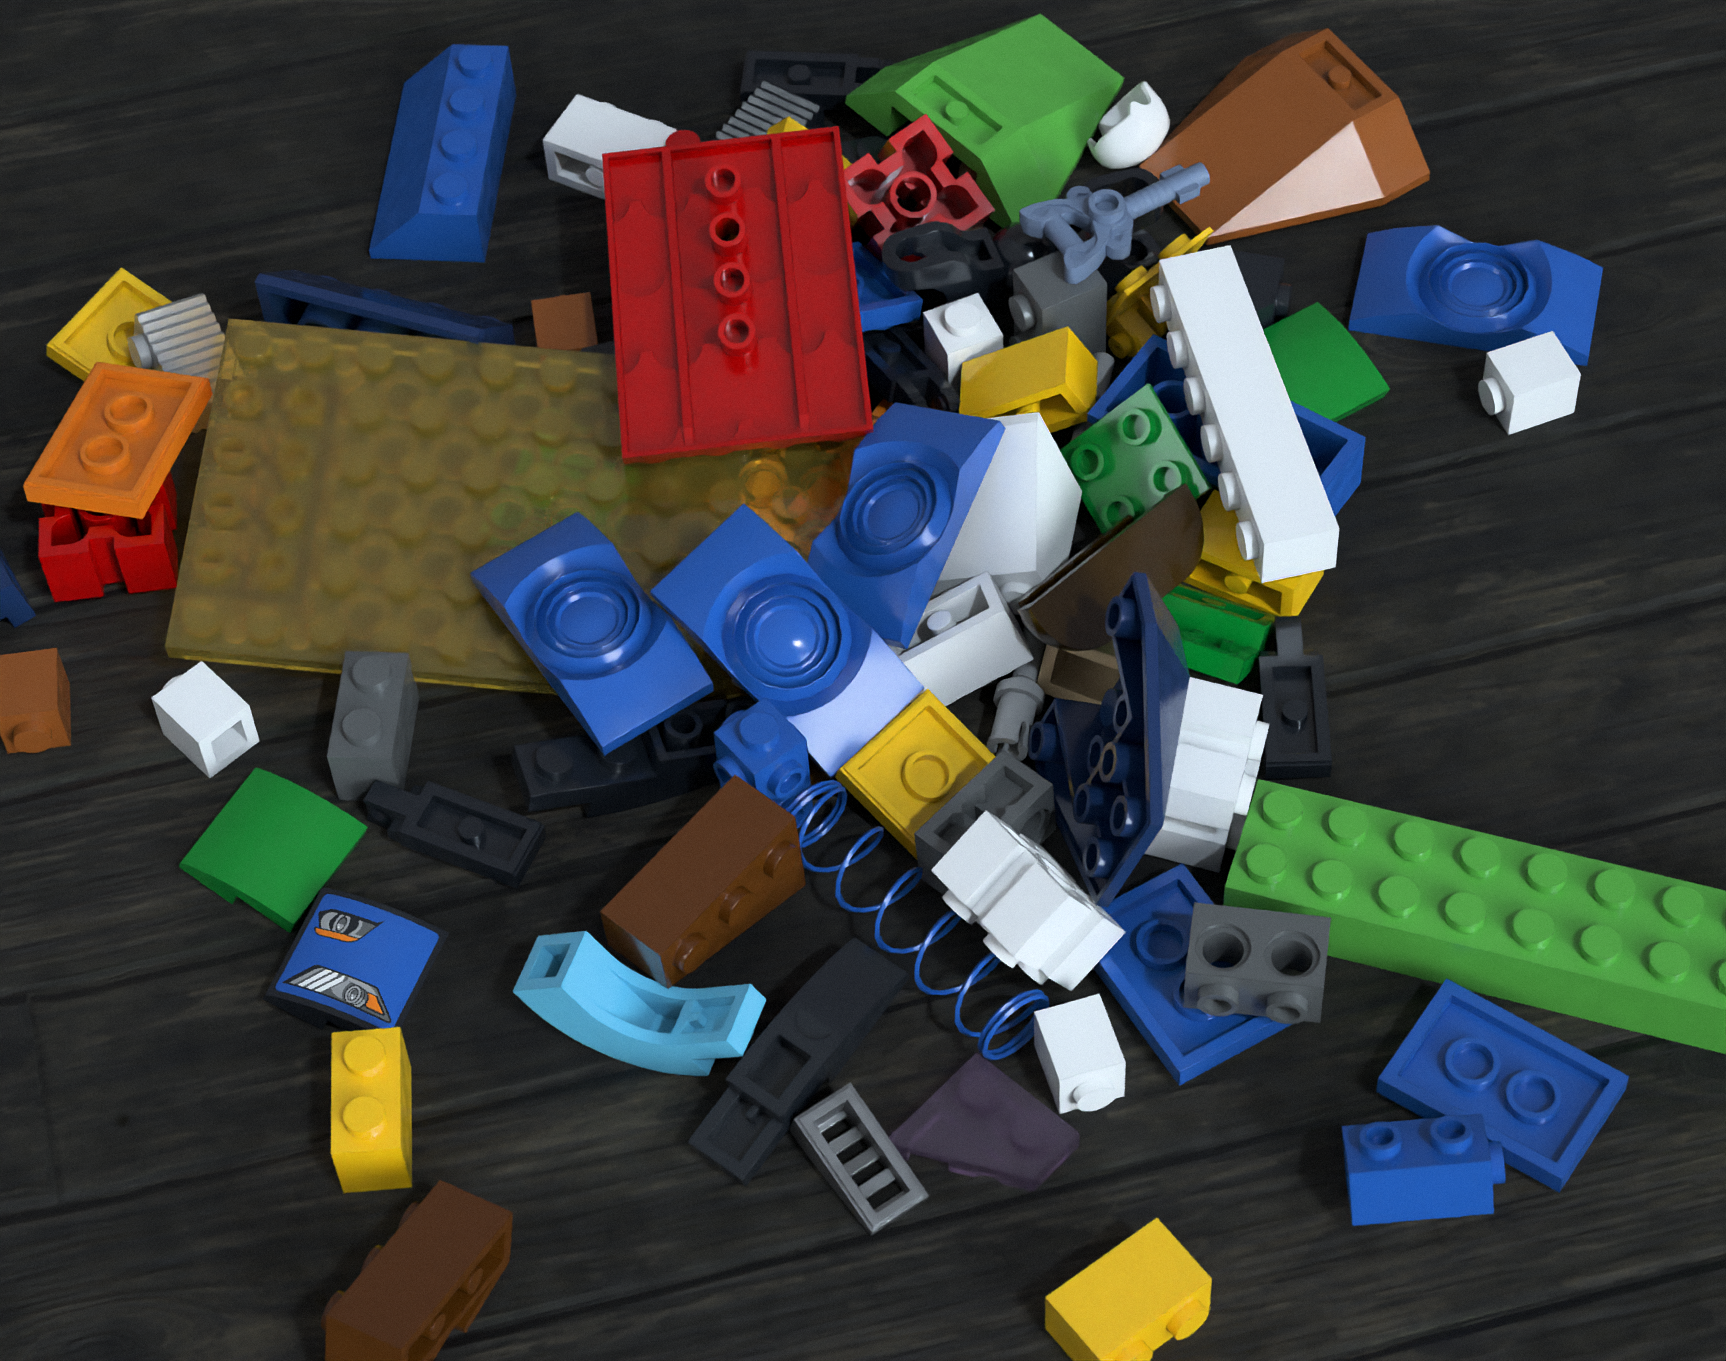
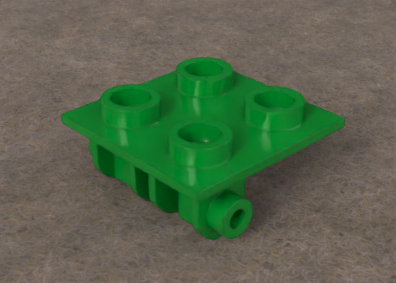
(1131, 460)

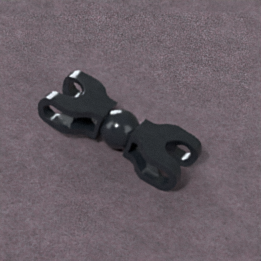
(972, 262)

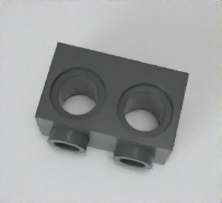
(1003, 789)
(1258, 947)

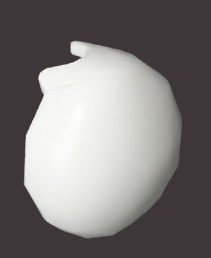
(1131, 129)

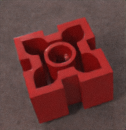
(912, 167)
(93, 549)

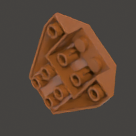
(1293, 141)

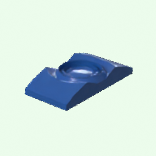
(1474, 294)
(903, 514)
(593, 631)
(787, 638)

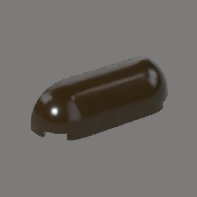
(1073, 601)

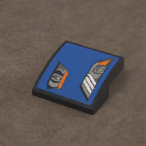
(355, 964)

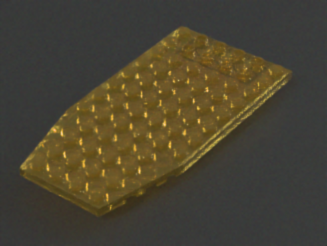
(380, 469)

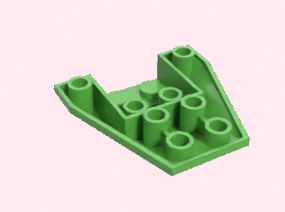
(1005, 103)

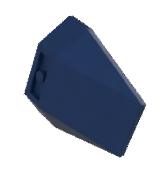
(1118, 757)

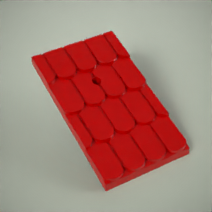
(741, 334)

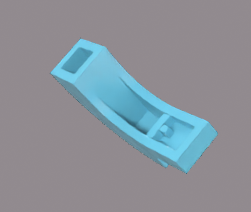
(631, 1017)

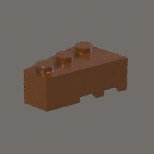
(707, 884)
(422, 1280)

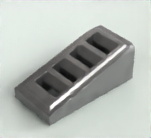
(848, 1105)

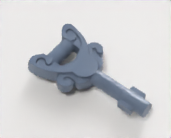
(1105, 217)

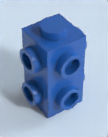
(765, 753)
(1420, 1169)

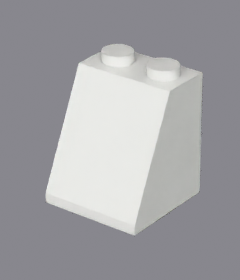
(1020, 516)

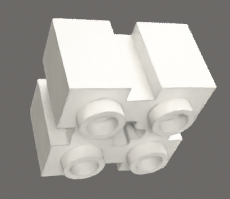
(1211, 775)
(1025, 904)

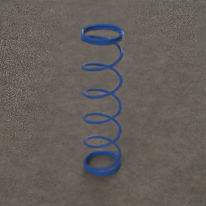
(992, 1026)

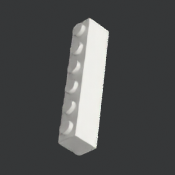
(1245, 415)

